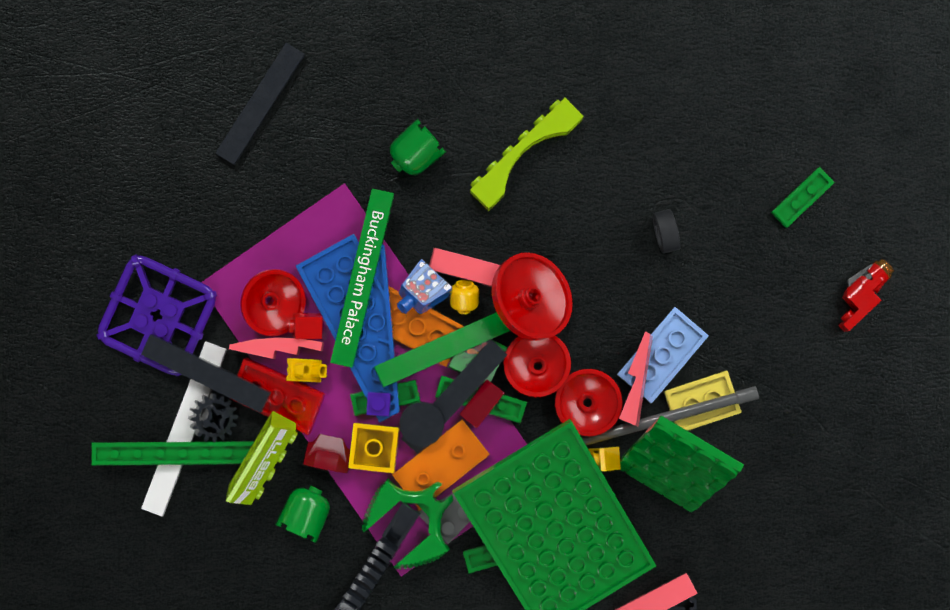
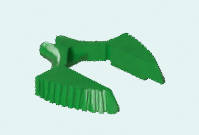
(433, 545)

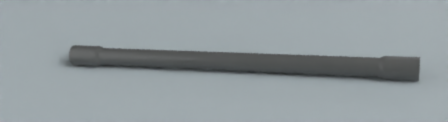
(738, 397)

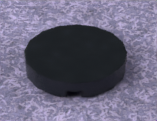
(421, 423)

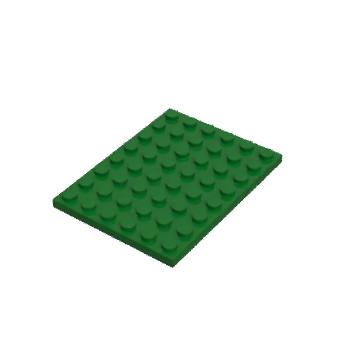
(554, 524)

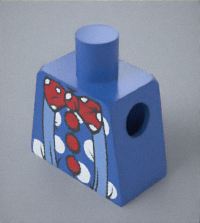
(422, 289)

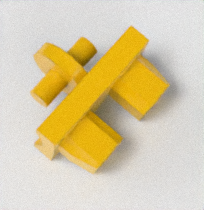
(306, 370)

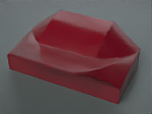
(328, 454)

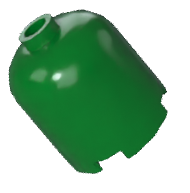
(415, 150)
(305, 513)

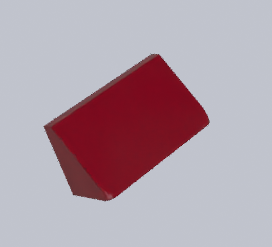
(482, 403)

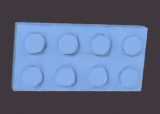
(671, 348)

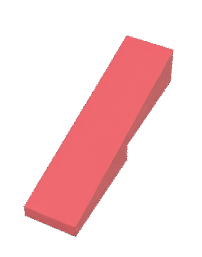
(638, 369)

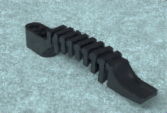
(379, 559)

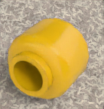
(464, 296)

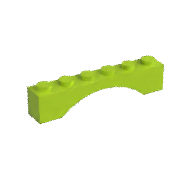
(558, 122)

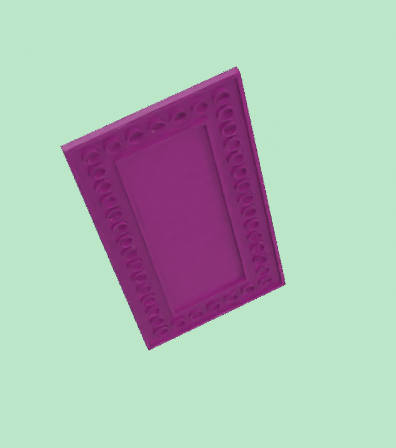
(304, 236)

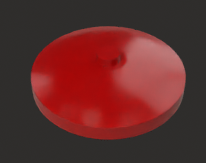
(532, 296)

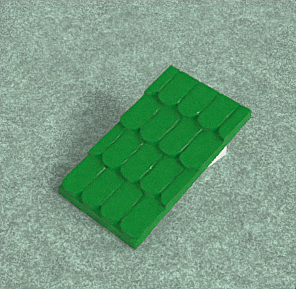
(678, 464)

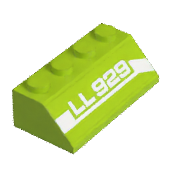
(261, 459)

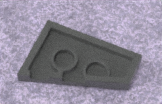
(453, 520)

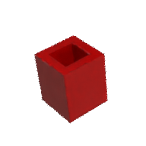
(306, 326)

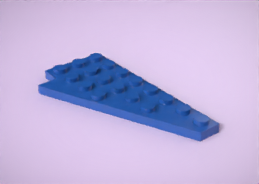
(328, 281)

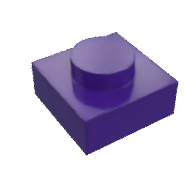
(378, 404)

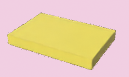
(699, 391)

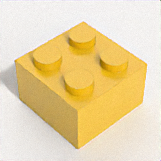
(374, 447)

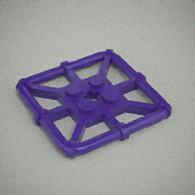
(150, 302)

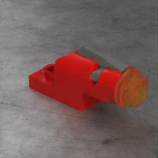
(861, 292)

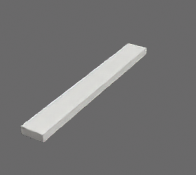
(167, 475)

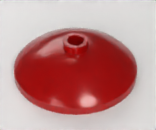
(286, 298)
(525, 354)
(603, 394)

